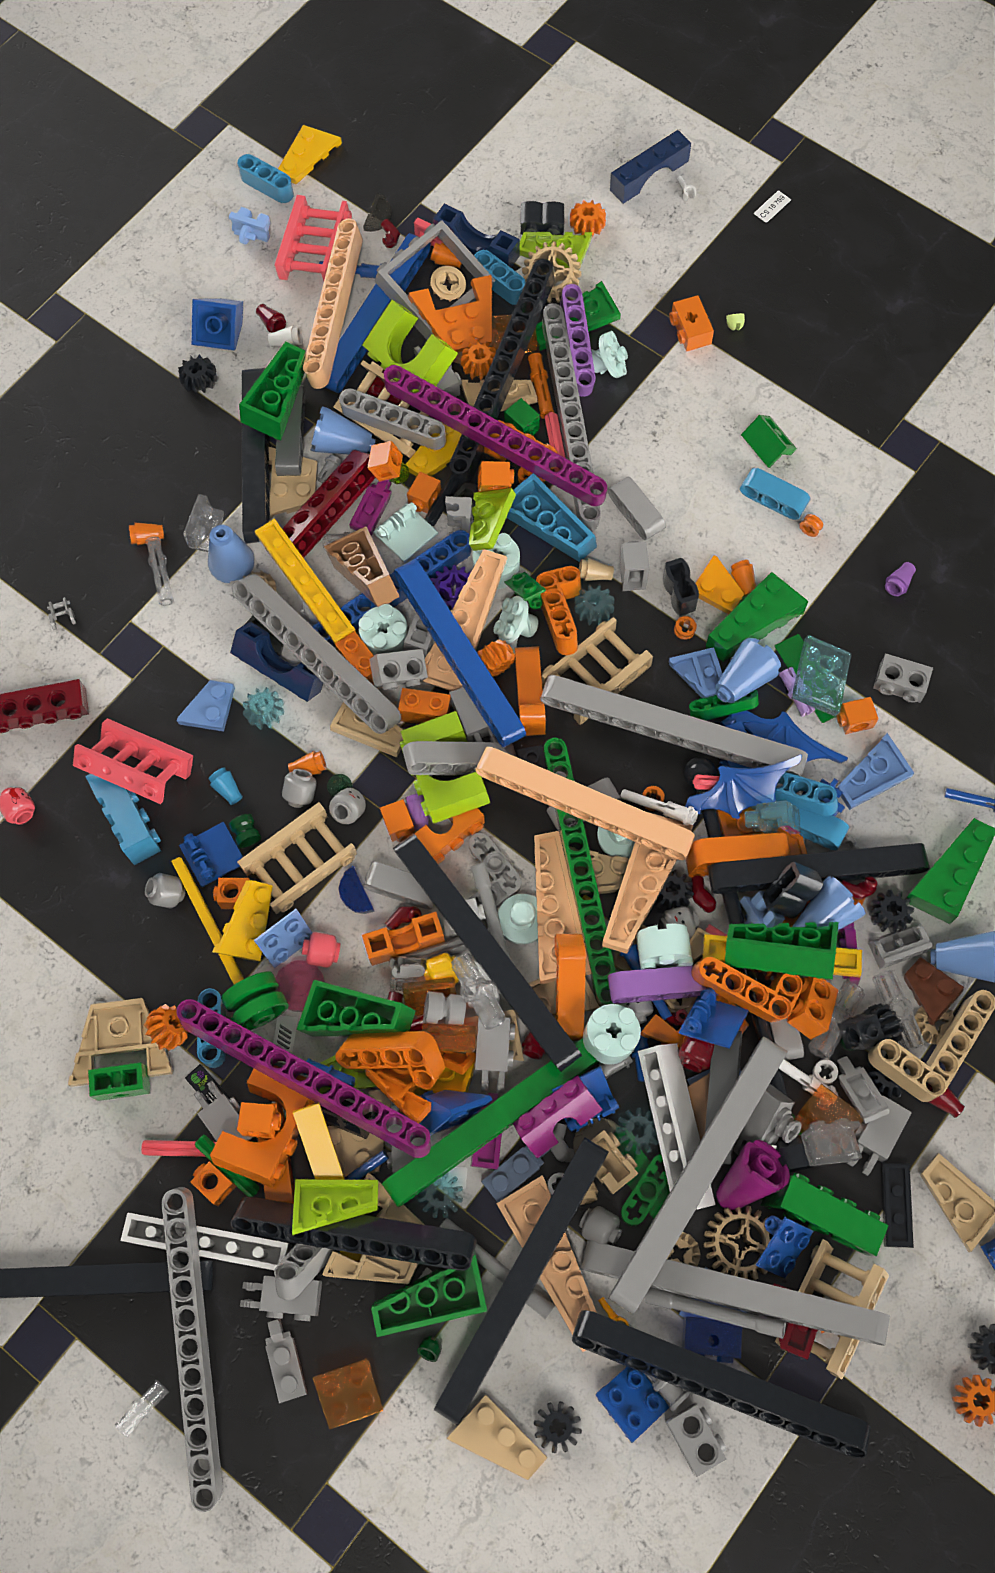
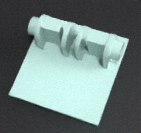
(405, 532)

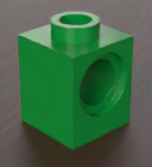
(523, 417)

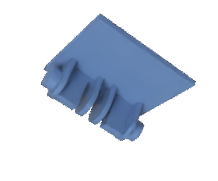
(284, 938)

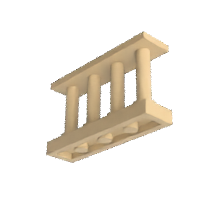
(374, 370)
(619, 677)
(275, 848)
(873, 1284)

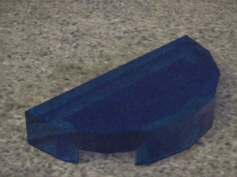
(353, 893)

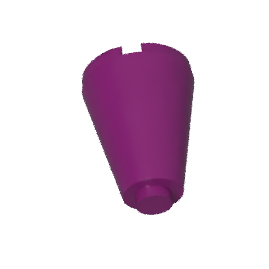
(752, 1176)

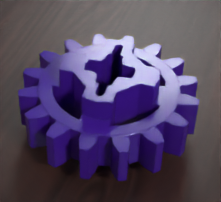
(446, 581)

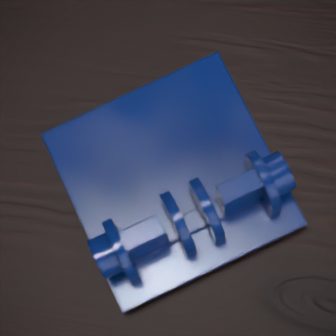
(211, 853)
(713, 1020)
(598, 1086)
(785, 1246)
(632, 1402)

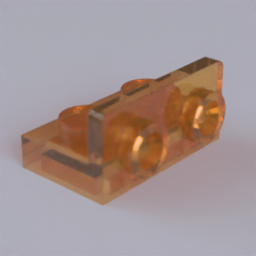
(416, 992)
(452, 1037)

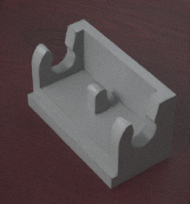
(459, 512)
(900, 946)

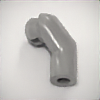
(561, 1149)

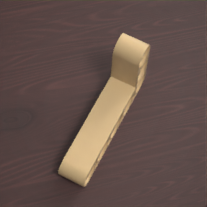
(944, 1051)

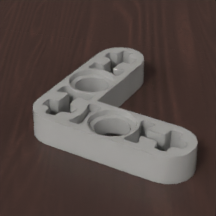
(497, 885)

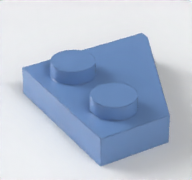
(699, 670)
(209, 707)

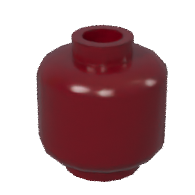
(696, 1054)

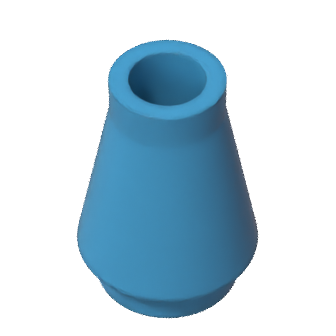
(225, 785)

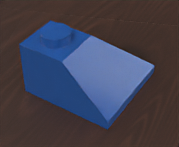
(216, 323)
(451, 1108)

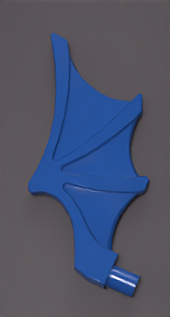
(785, 732)
(742, 788)

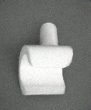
(687, 189)

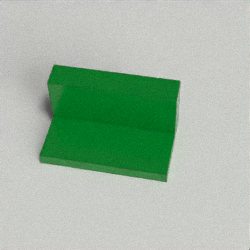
(768, 440)

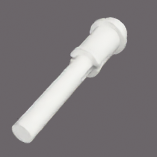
(669, 809)
(809, 1083)

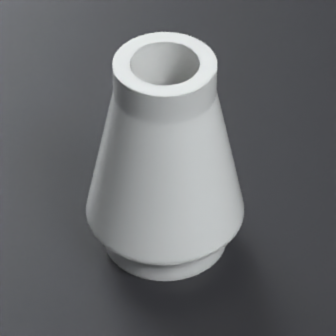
(290, 334)

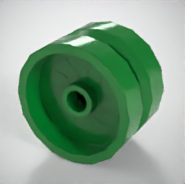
(255, 1000)

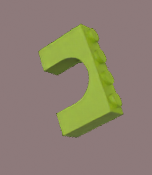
(387, 339)
(450, 797)

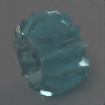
(585, 602)
(263, 699)
(629, 1127)
(448, 1198)

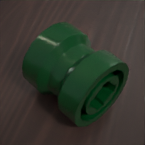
(245, 831)

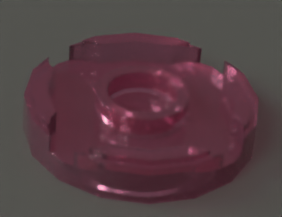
(296, 981)

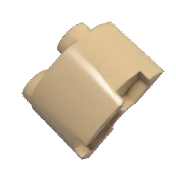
(616, 1168)

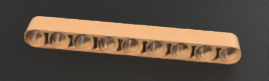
(333, 304)
(585, 803)

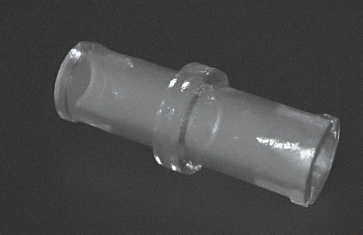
(141, 1408)

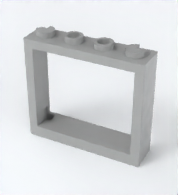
(395, 292)

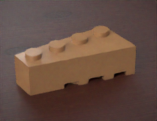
(362, 565)

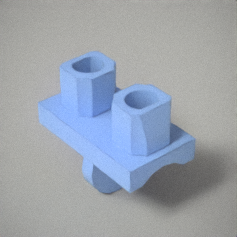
(250, 228)
(758, 913)

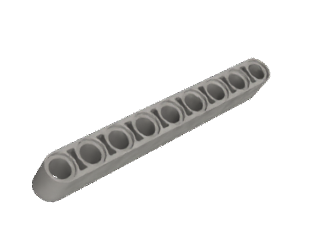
(316, 653)

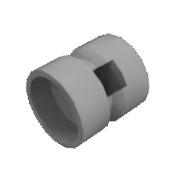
(444, 1009)

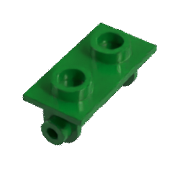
(527, 589)

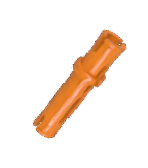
(539, 378)

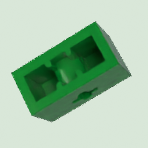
(118, 1081)

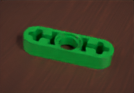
(711, 706)
(630, 1202)

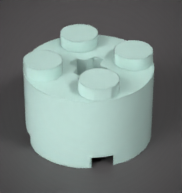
(507, 547)
(380, 621)
(664, 947)
(619, 1021)

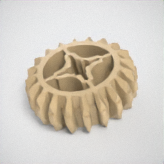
(551, 253)
(743, 1230)

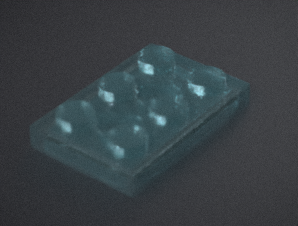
(821, 675)

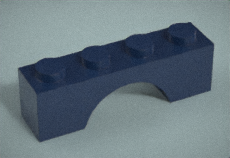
(630, 177)
(501, 245)
(254, 648)

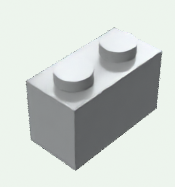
(634, 566)

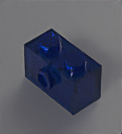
(712, 1338)

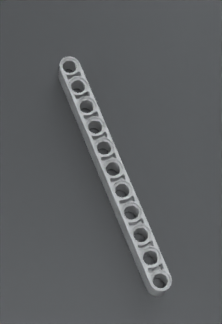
(568, 405)
(667, 725)
(697, 1176)
(748, 1295)
(187, 1359)

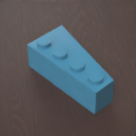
(550, 519)
(127, 819)

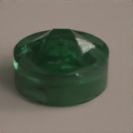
(337, 783)

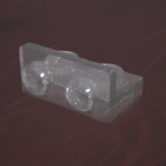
(201, 522)
(831, 1142)

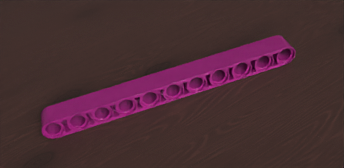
(501, 444)
(310, 1086)

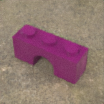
(569, 1101)

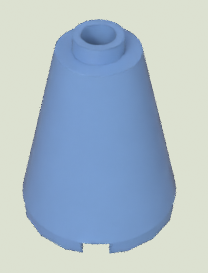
(339, 435)
(228, 555)
(747, 671)
(831, 904)
(967, 956)

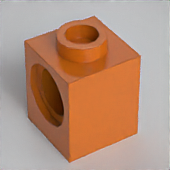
(385, 461)
(424, 492)
(857, 715)
(397, 820)
(224, 886)
(258, 1120)
(222, 1189)

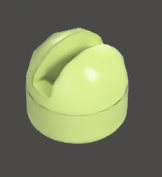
(735, 321)

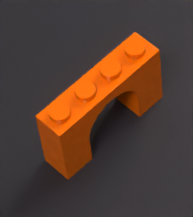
(264, 1159)

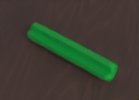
(245, 1184)

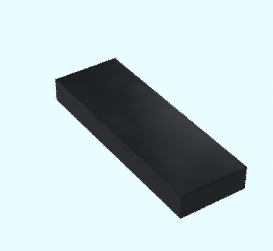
(897, 1205)

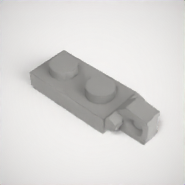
(861, 1091)
(284, 1363)

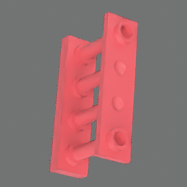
(296, 228)
(137, 745)

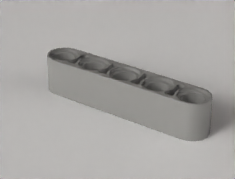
(399, 427)
(447, 757)

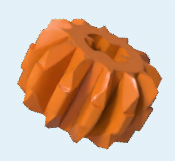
(587, 218)
(477, 359)
(497, 657)
(165, 1028)
(973, 1412)

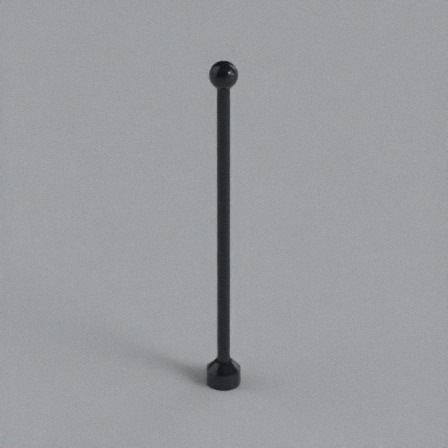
(792, 1153)

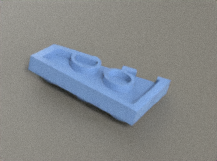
(875, 774)

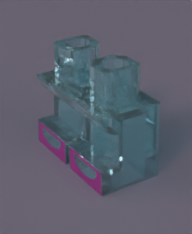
(773, 816)

